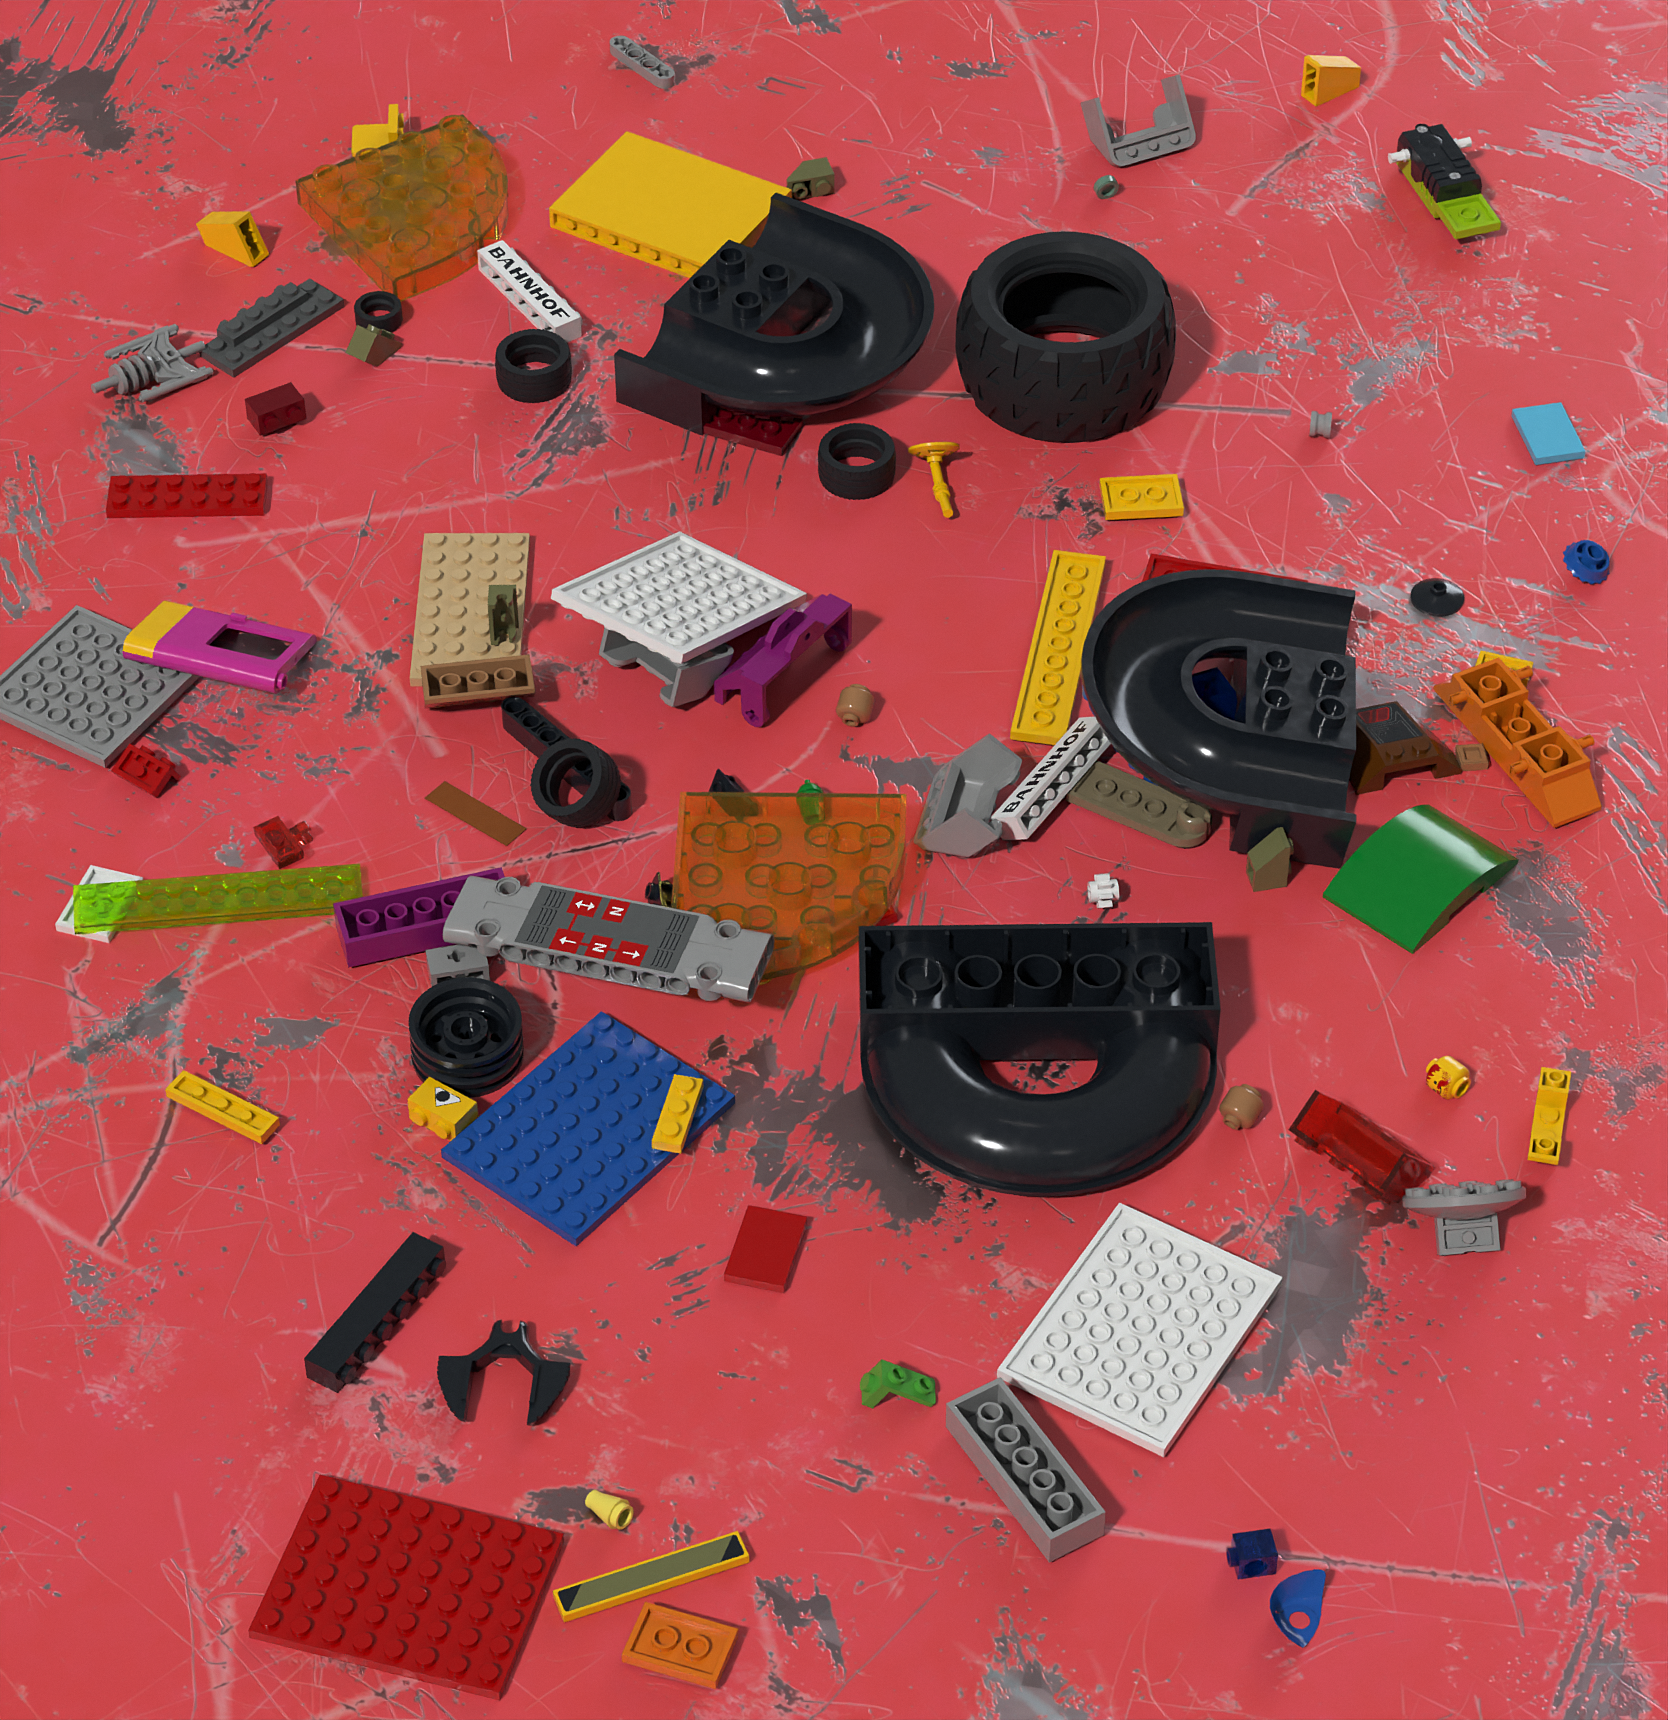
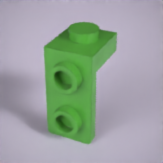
(889, 1377)

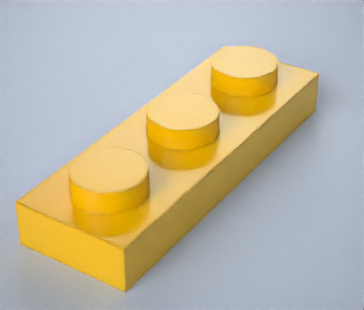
(677, 1113)

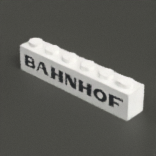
(528, 291)
(1051, 779)

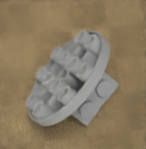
(1465, 1213)

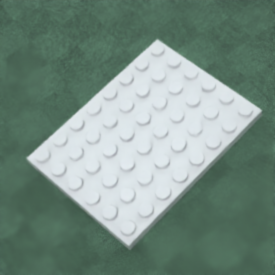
(678, 597)
(1140, 1329)

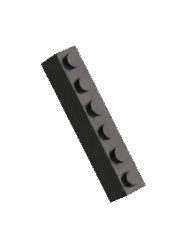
(375, 1312)

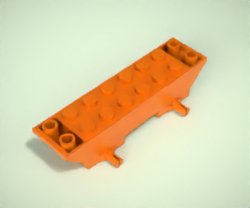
(1535, 755)

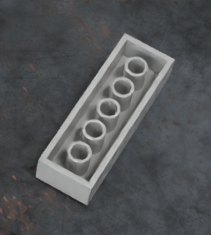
(1025, 1469)

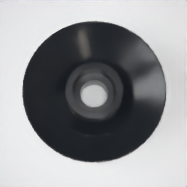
(1437, 597)

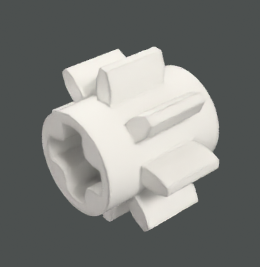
(1103, 890)

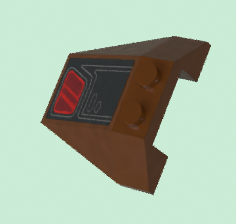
(1395, 741)

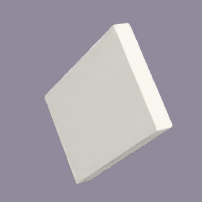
(92, 876)

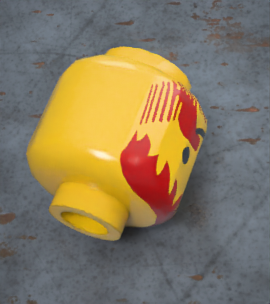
(1448, 1077)

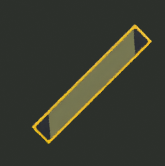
(650, 1576)

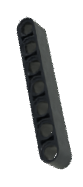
(538, 734)

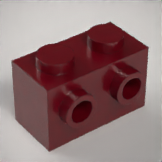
(275, 408)

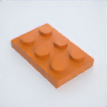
(680, 1645)

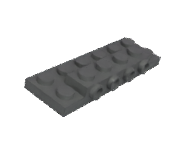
(269, 325)

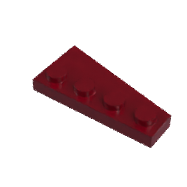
(759, 433)

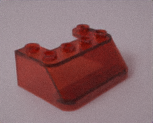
(1361, 1146)

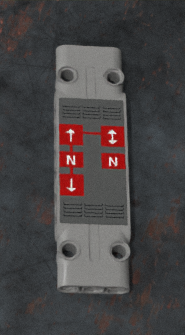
(609, 938)

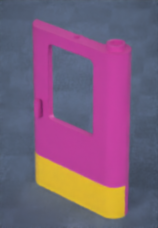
(181, 637)

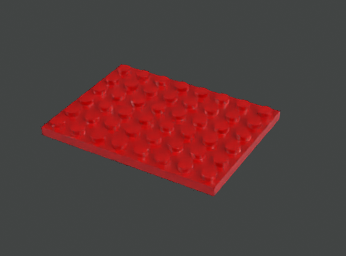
(408, 1587)

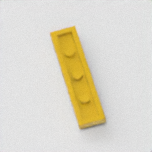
(222, 1107)

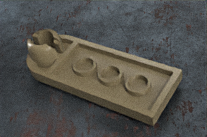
(1141, 806)

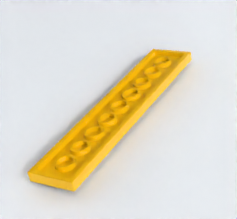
(1057, 647)

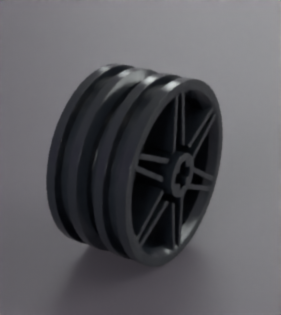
(458, 1044)

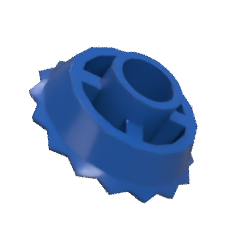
(1587, 561)

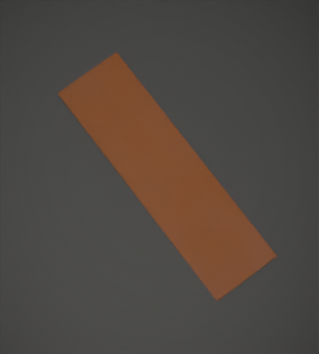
(475, 813)

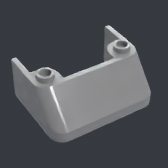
(1171, 131)

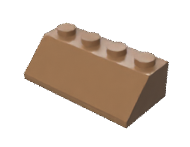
(477, 681)

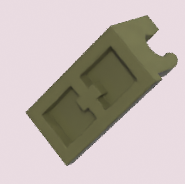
(502, 612)

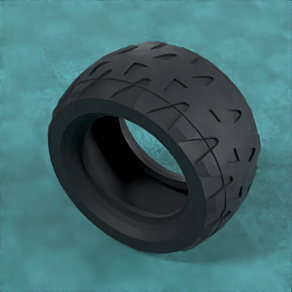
(1065, 387)

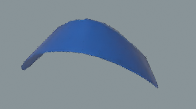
(1298, 1594)

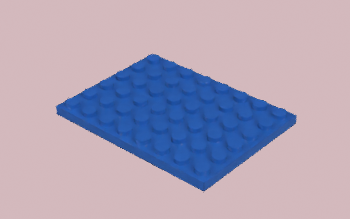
(581, 1129)

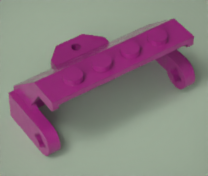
(783, 644)

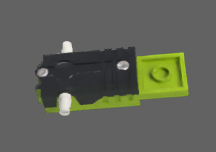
(1445, 179)

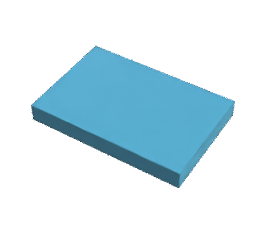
(1548, 433)

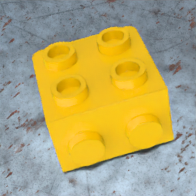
(378, 134)

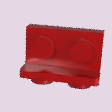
(145, 770)

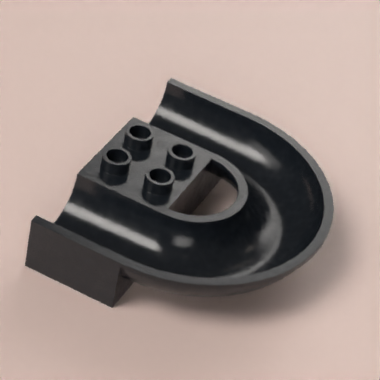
(738, 323)
(1295, 709)
(1066, 992)

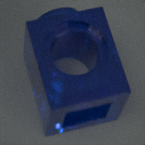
(1253, 1554)

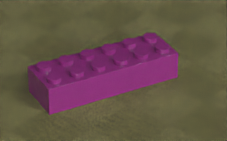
(399, 919)

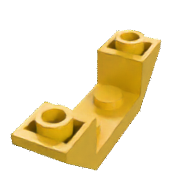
(1549, 1116)

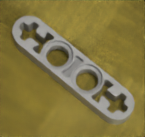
(660, 75)

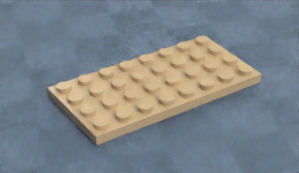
(454, 596)

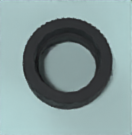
(536, 384)
(856, 441)
(552, 768)

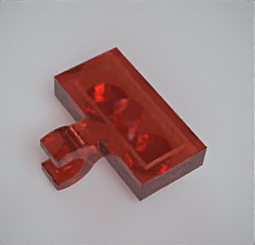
(283, 842)

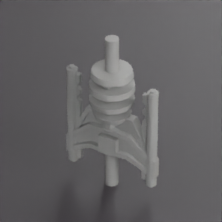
(156, 361)

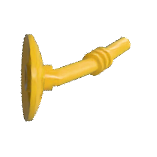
(934, 452)

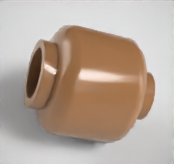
(855, 705)
(1241, 1107)

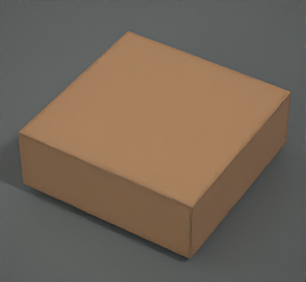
(1471, 757)

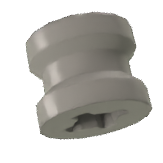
(1320, 424)

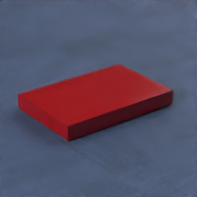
(765, 1249)

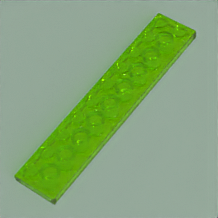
(213, 898)

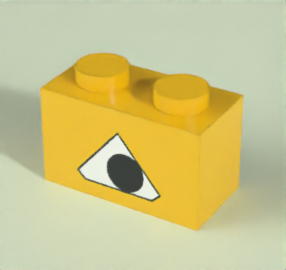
(441, 1109)

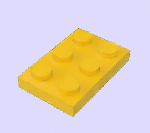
(1141, 496)

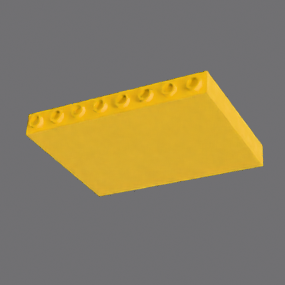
(664, 205)

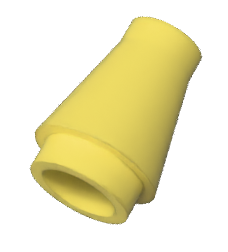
(610, 1509)

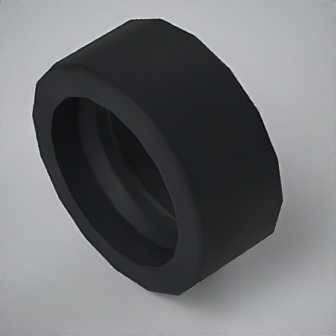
(379, 301)

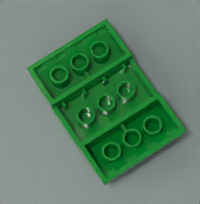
(1416, 875)

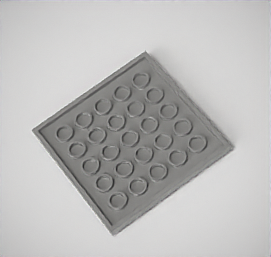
(83, 691)

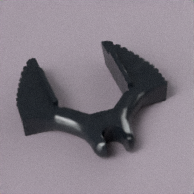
(457, 1372)

